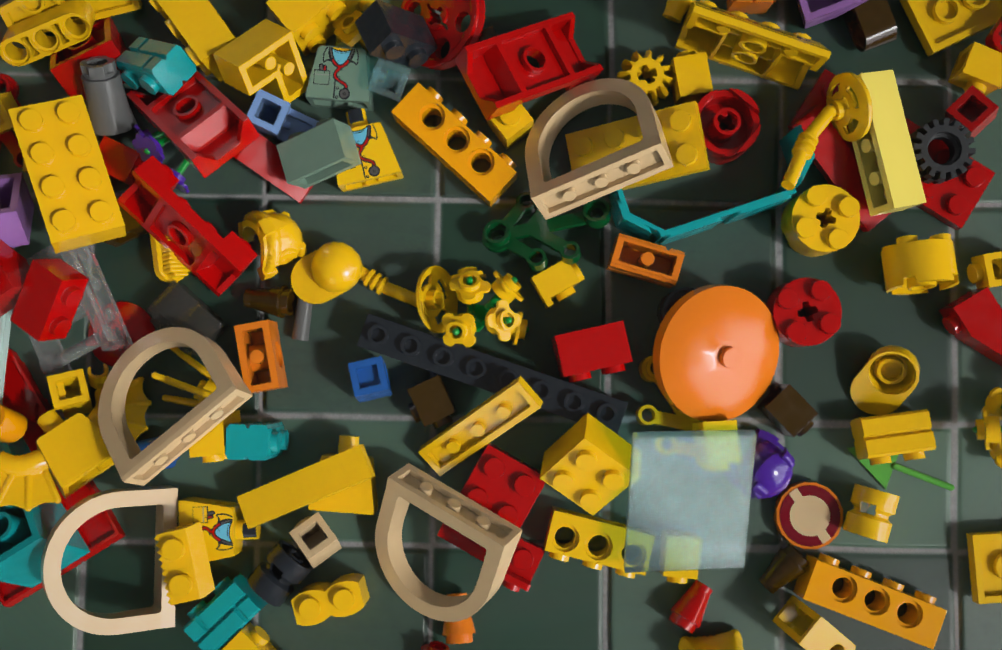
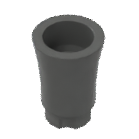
(106, 97)

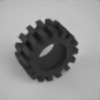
(957, 145)

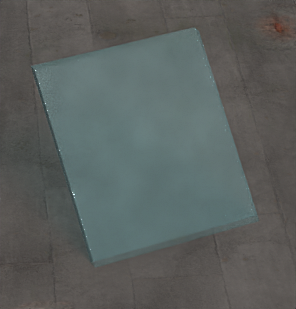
(689, 500)

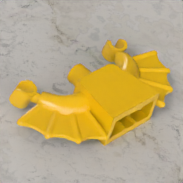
(68, 452)

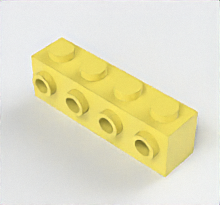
(890, 147)

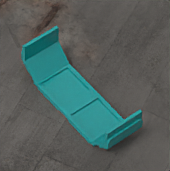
(645, 230)

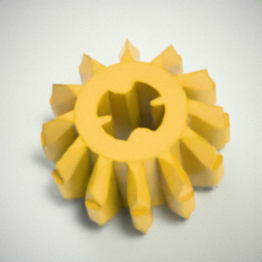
(650, 69)

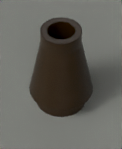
(271, 300)
(784, 568)

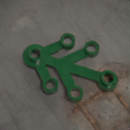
(540, 230)

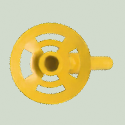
(840, 111)
(428, 300)

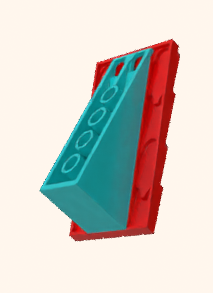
(24, 532)

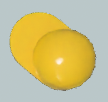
(326, 272)
(885, 380)

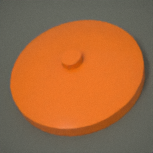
(715, 352)

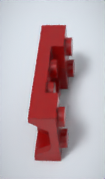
(504, 78)
(208, 132)
(192, 240)

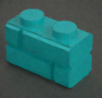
(155, 66)
(255, 440)
(224, 615)

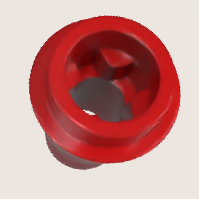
(690, 608)

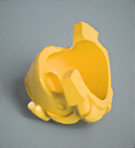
(278, 238)

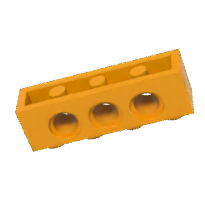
(423, 102)
(918, 624)

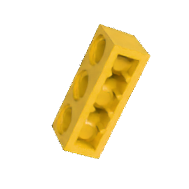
(585, 528)

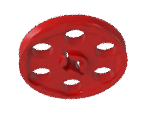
(452, 15)

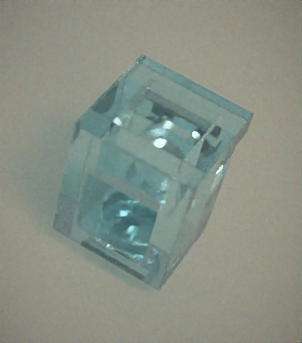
(388, 79)

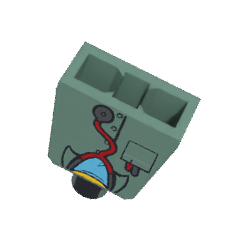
(340, 78)

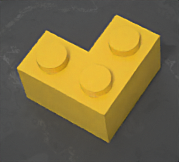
(264, 60)

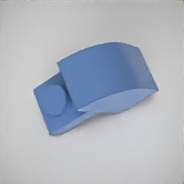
(276, 118)

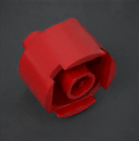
(740, 116)
(821, 309)

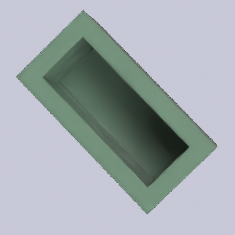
(318, 153)

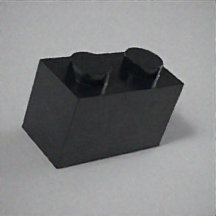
(396, 34)

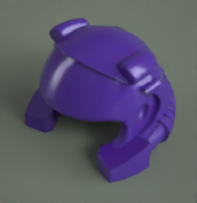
(771, 466)

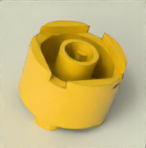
(837, 212)
(919, 265)

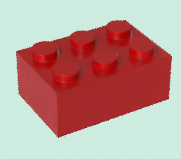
(502, 486)

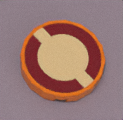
(808, 515)

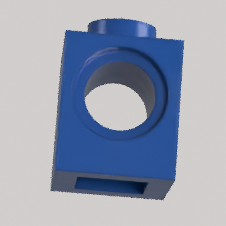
(370, 379)

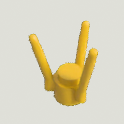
(200, 392)

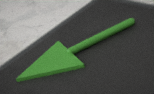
(883, 472)

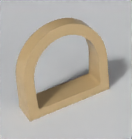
(605, 174)
(142, 466)
(459, 513)
(155, 617)

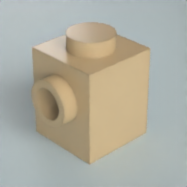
(315, 539)

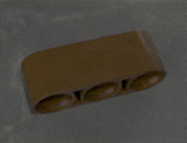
(871, 24)

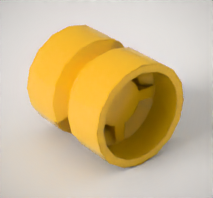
(868, 525)

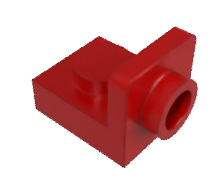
(523, 565)

